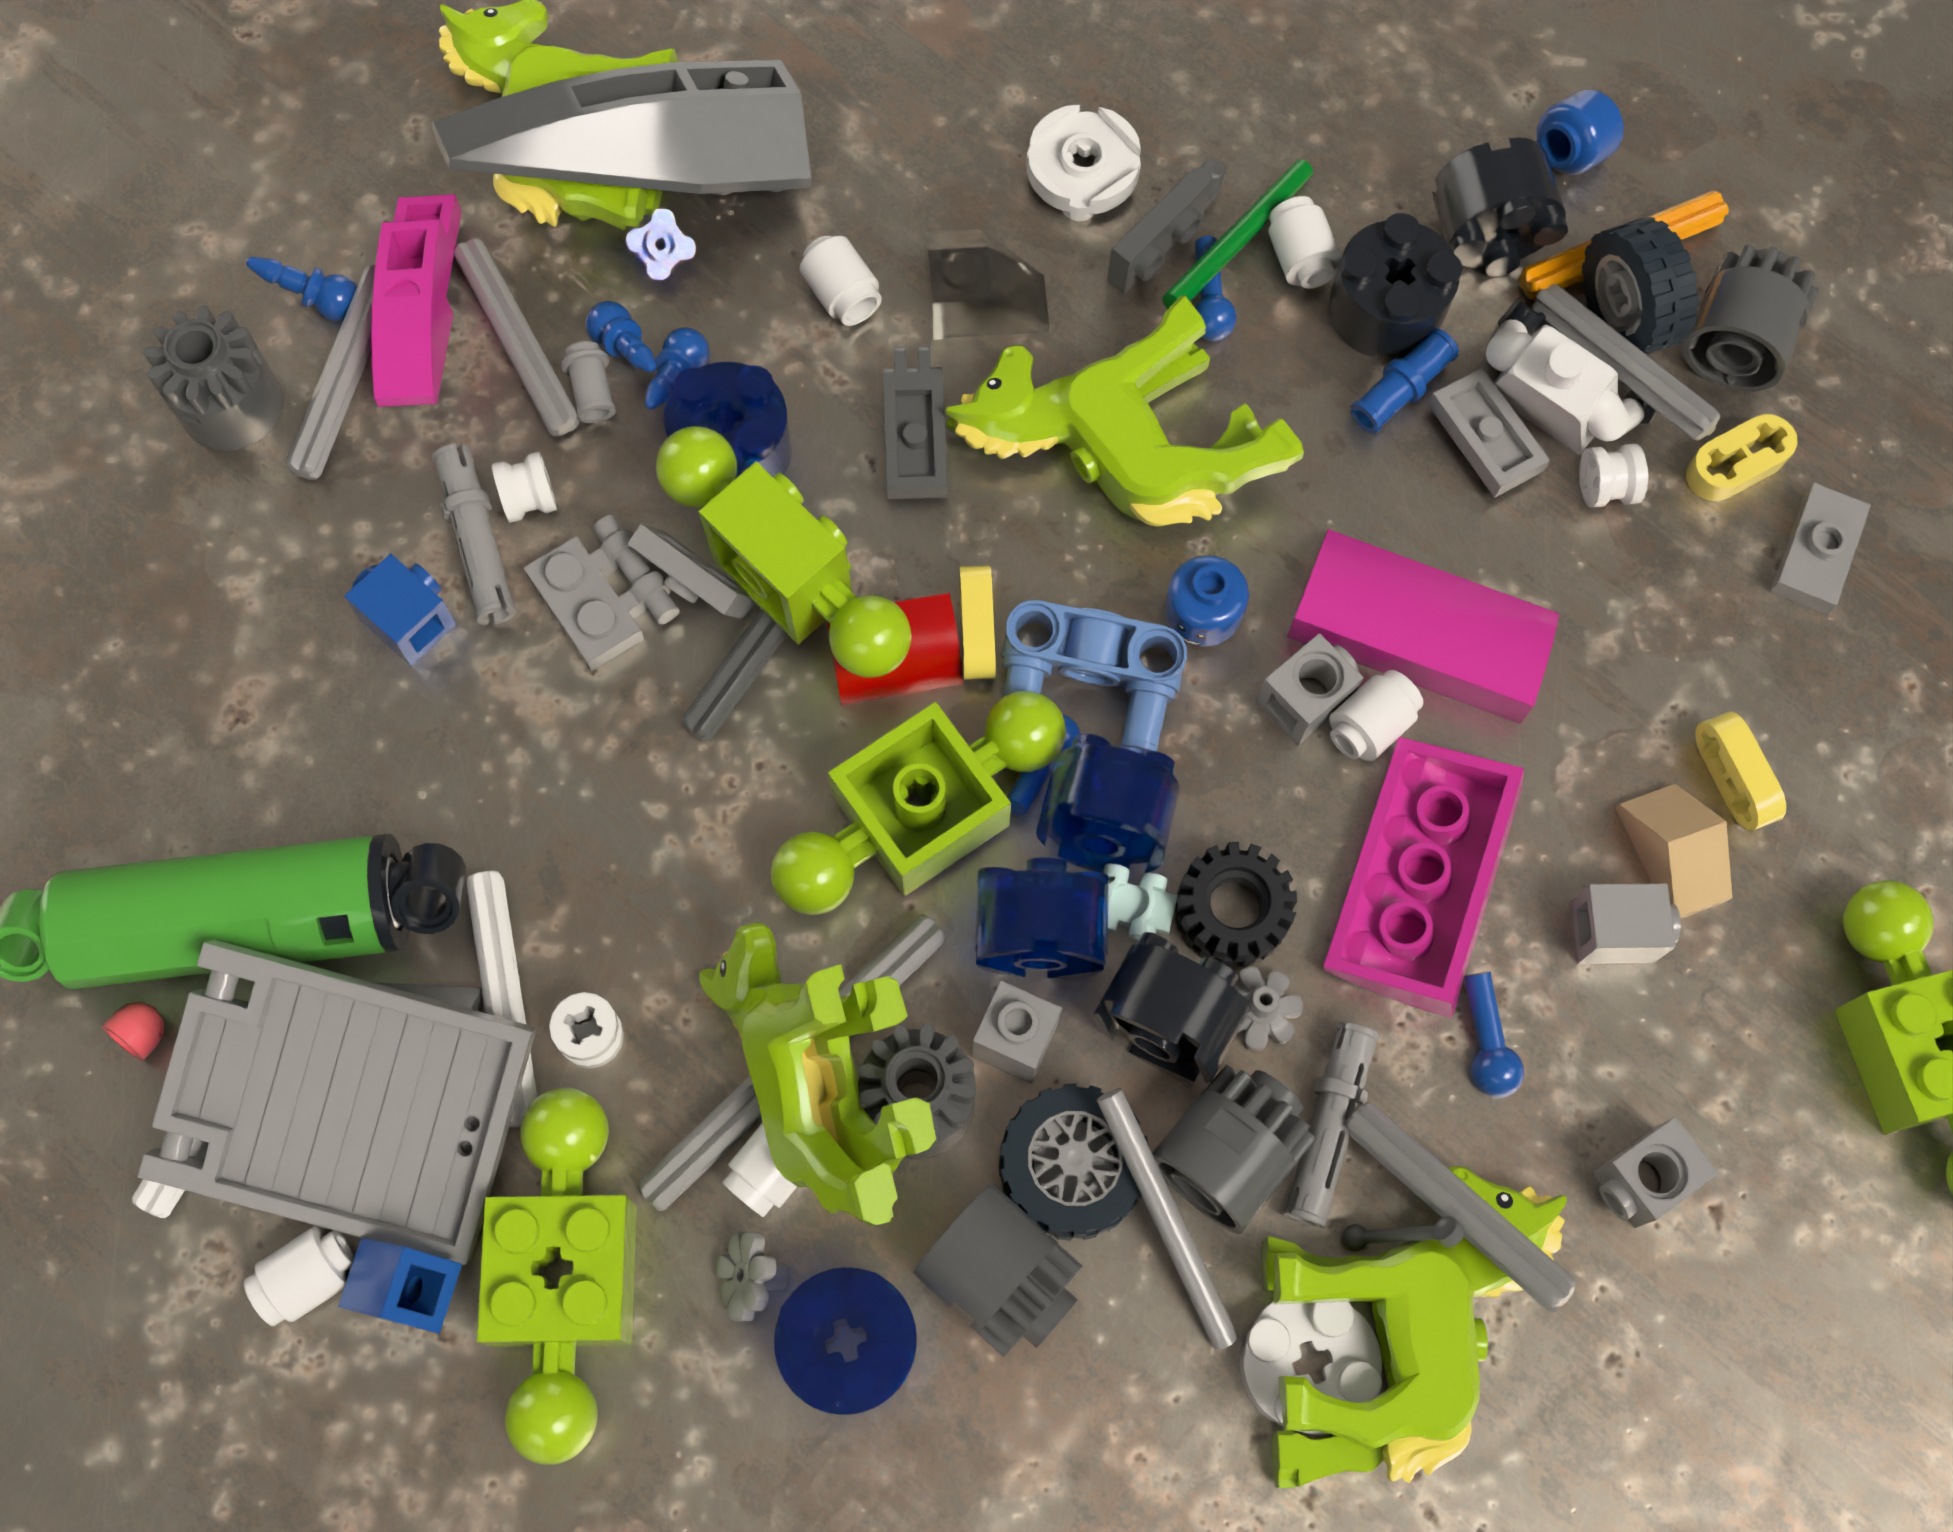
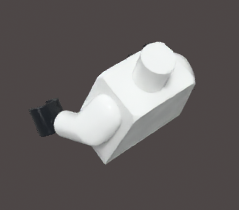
(1560, 382)

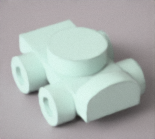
(1139, 907)

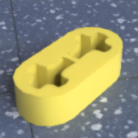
(1734, 448)
(977, 622)
(1740, 771)

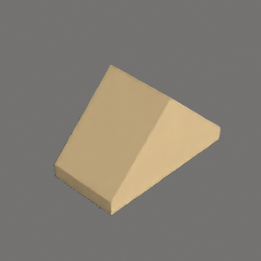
(1680, 846)

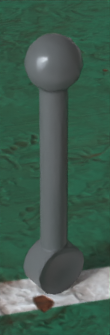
(1446, 1232)

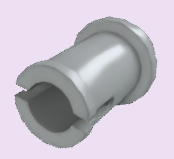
(586, 369)

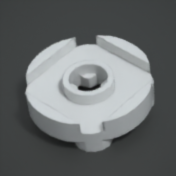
(1078, 189)
(1328, 1327)

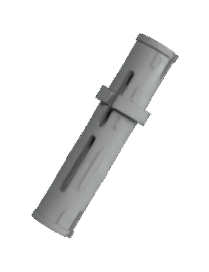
(467, 511)
(1339, 1096)

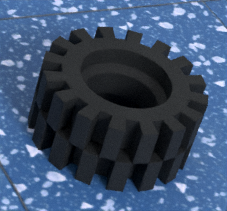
(1252, 871)

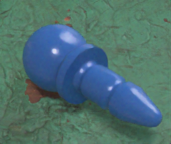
(328, 293)
(619, 334)
(680, 351)

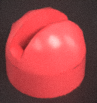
(136, 1028)

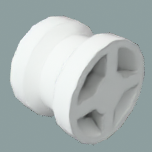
(1613, 475)
(524, 487)
(598, 1038)

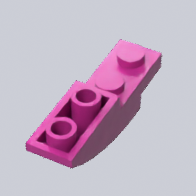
(410, 300)

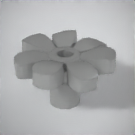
(1267, 1008)
(748, 1275)

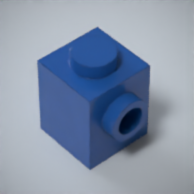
(401, 607)
(400, 1285)

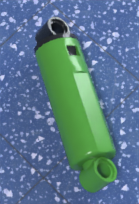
(276, 900)

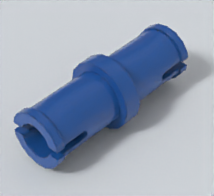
(1404, 381)

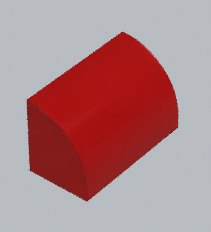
(931, 660)

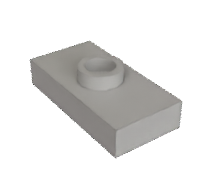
(1488, 432)
(1820, 548)
(689, 573)

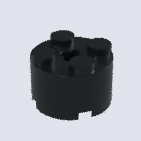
(1499, 205)
(1393, 286)
(1173, 1008)

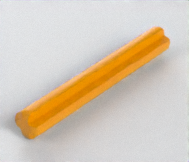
(1566, 267)

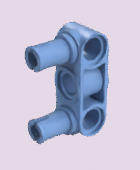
(1098, 651)

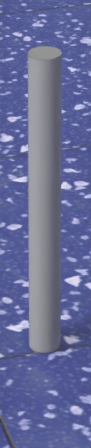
(1167, 1218)

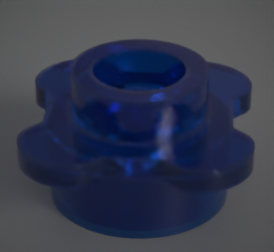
(643, 241)

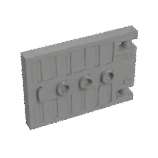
(339, 1102)

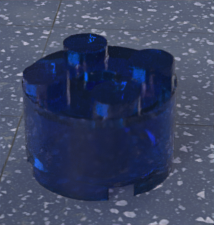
(740, 406)
(1109, 805)
(1042, 920)
(810, 1323)

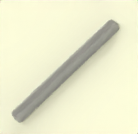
(741, 1108)

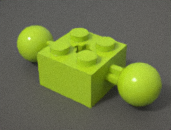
(781, 552)
(925, 759)
(1903, 1030)
(553, 1409)

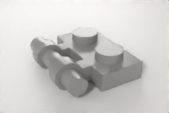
(585, 602)

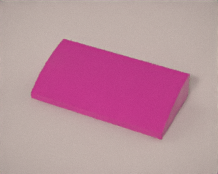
(1427, 626)
(1425, 875)

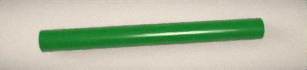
(1239, 233)

